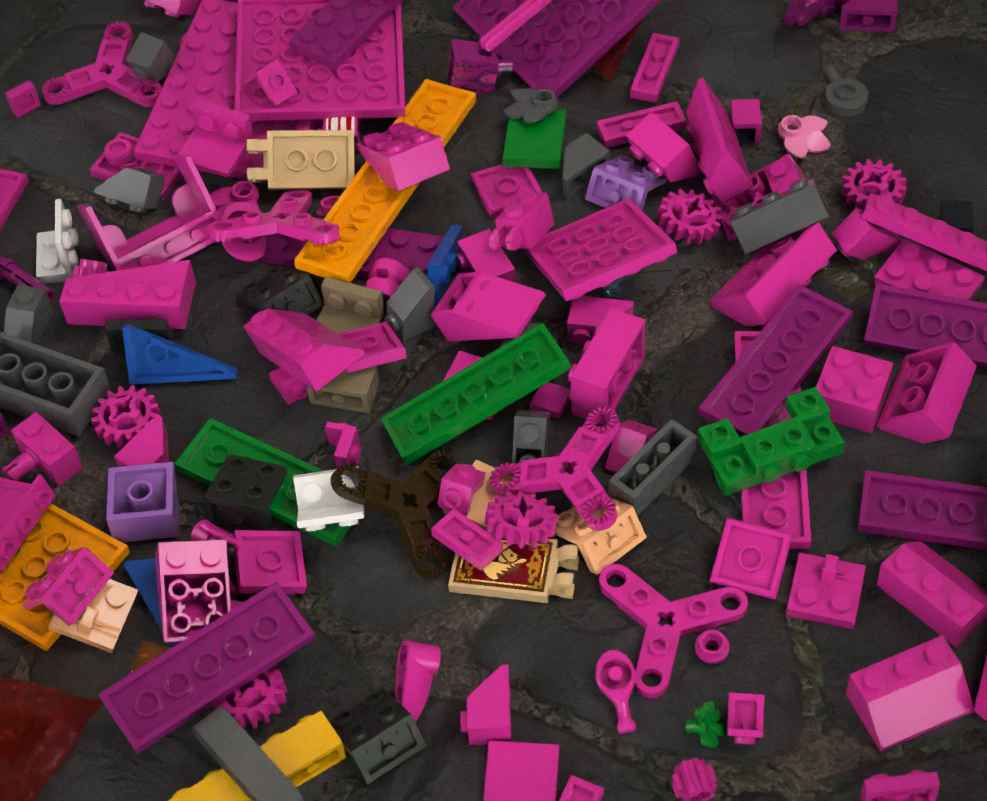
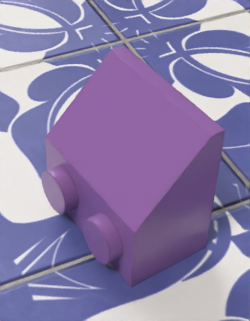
(142, 502)

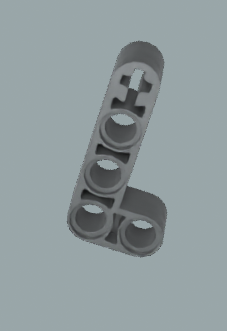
(243, 759)

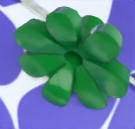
(706, 724)

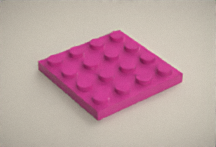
(600, 249)

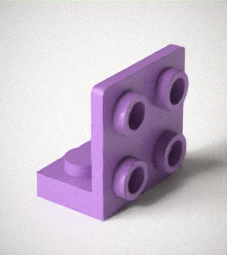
(621, 180)

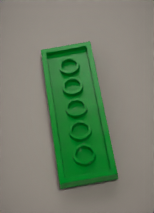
(475, 393)
(217, 441)

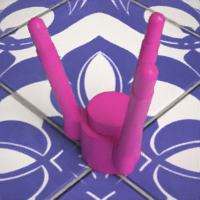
(205, 531)

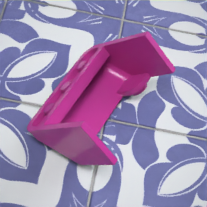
(166, 241)

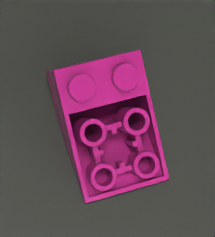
(404, 155)
(770, 178)
(485, 308)
(191, 586)

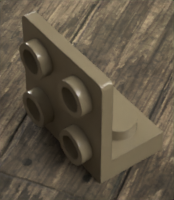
(350, 306)

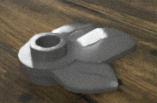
(531, 104)

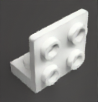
(56, 248)
(321, 505)

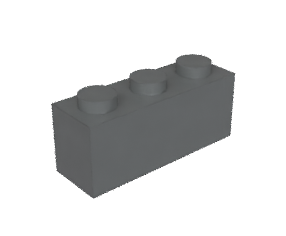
(779, 214)
(654, 466)

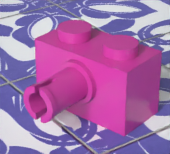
(42, 449)

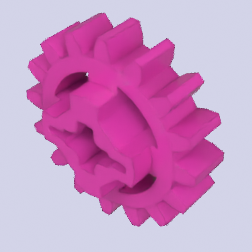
(873, 179)
(689, 216)
(124, 415)
(521, 519)
(256, 699)

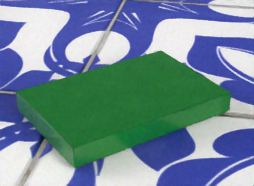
(535, 143)

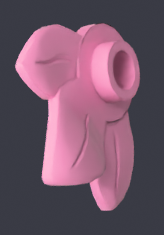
(803, 135)

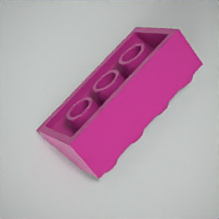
(716, 144)
(773, 275)
(301, 346)

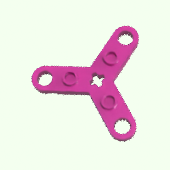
(92, 78)
(286, 217)
(578, 455)
(662, 642)

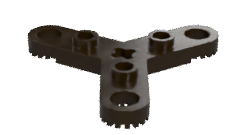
(388, 497)

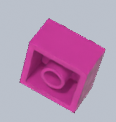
(854, 387)

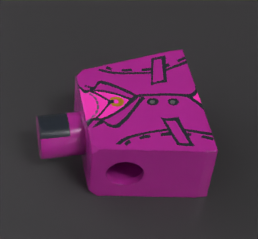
(474, 68)

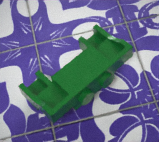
(775, 449)

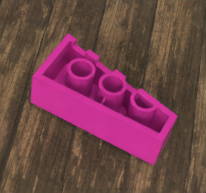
(131, 294)

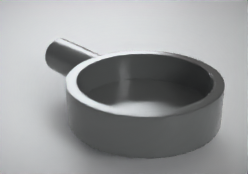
(844, 95)

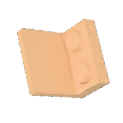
(602, 546)

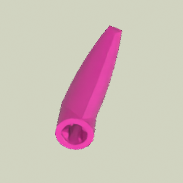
(414, 674)

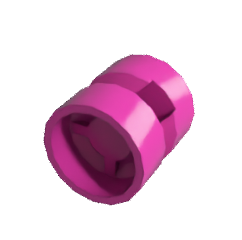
(387, 277)

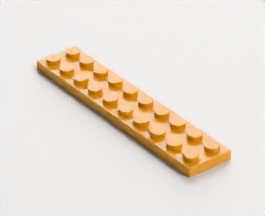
(368, 203)

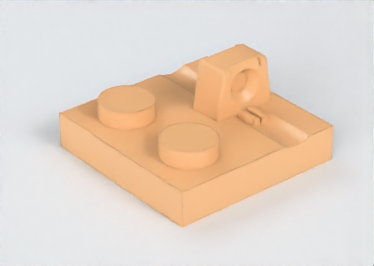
(102, 619)

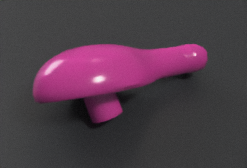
(617, 680)

